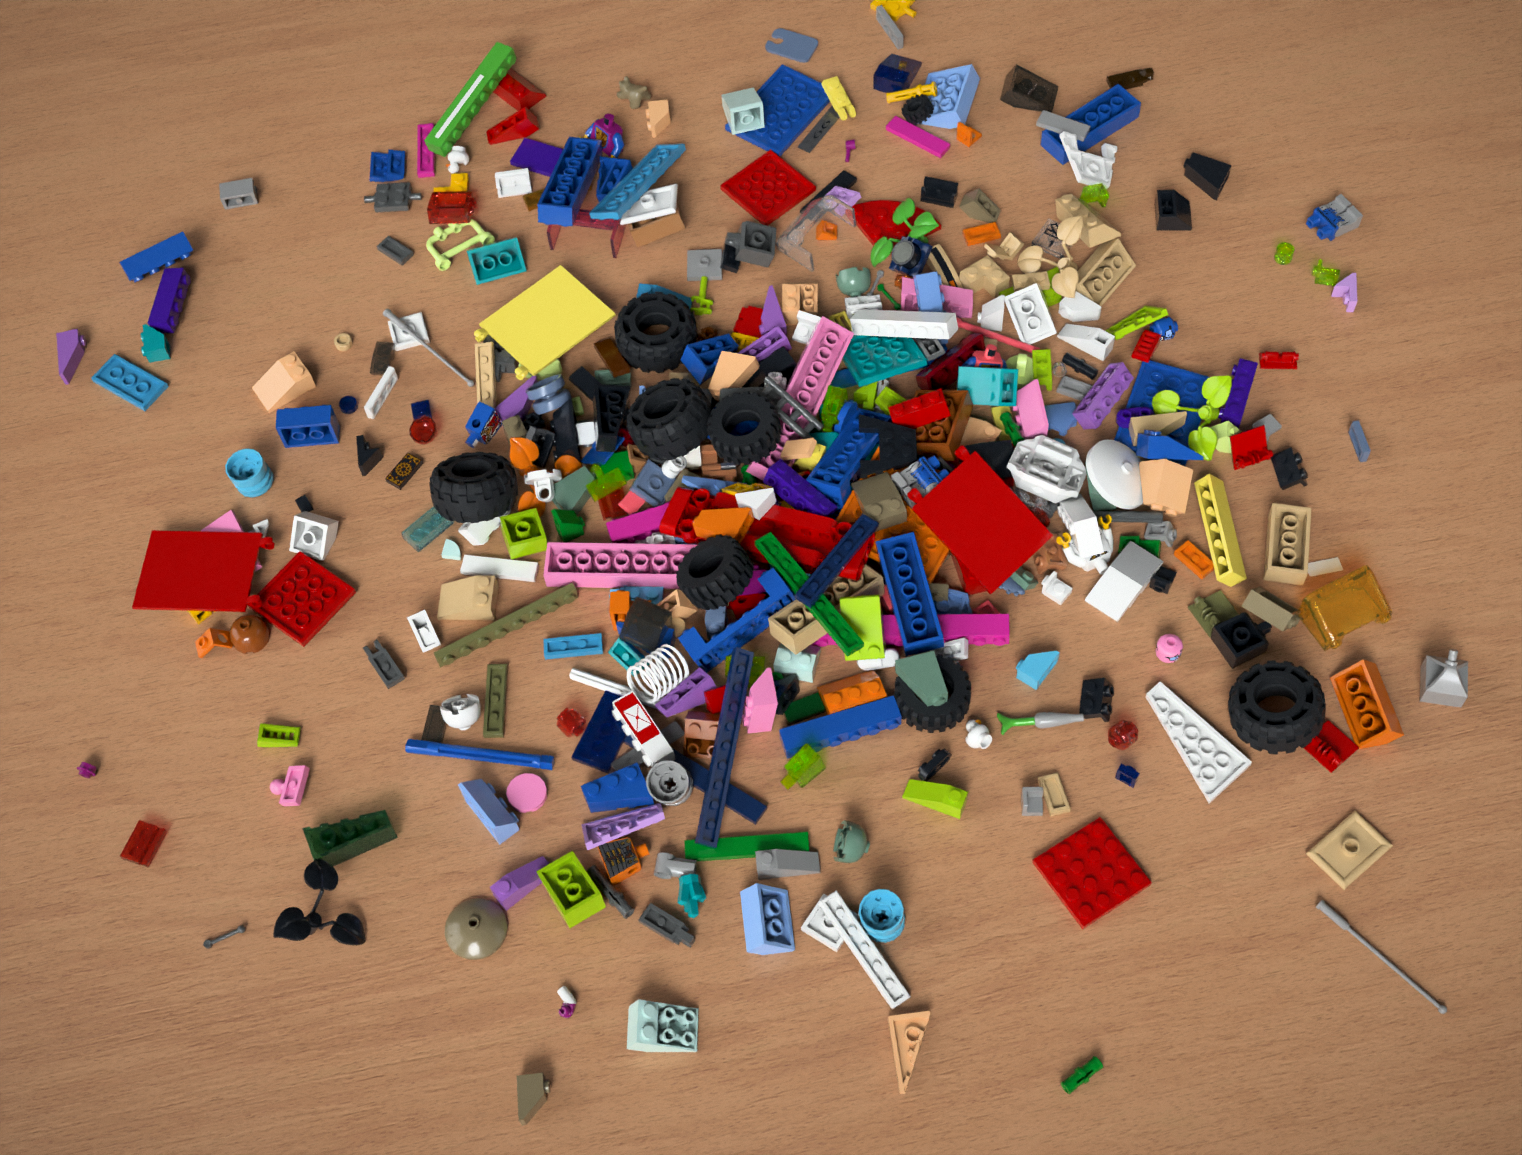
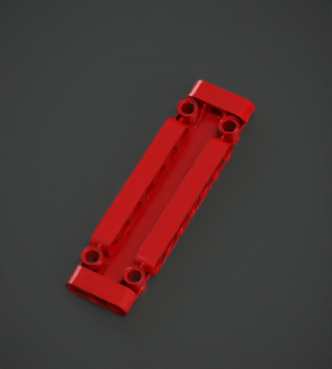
(801, 533)

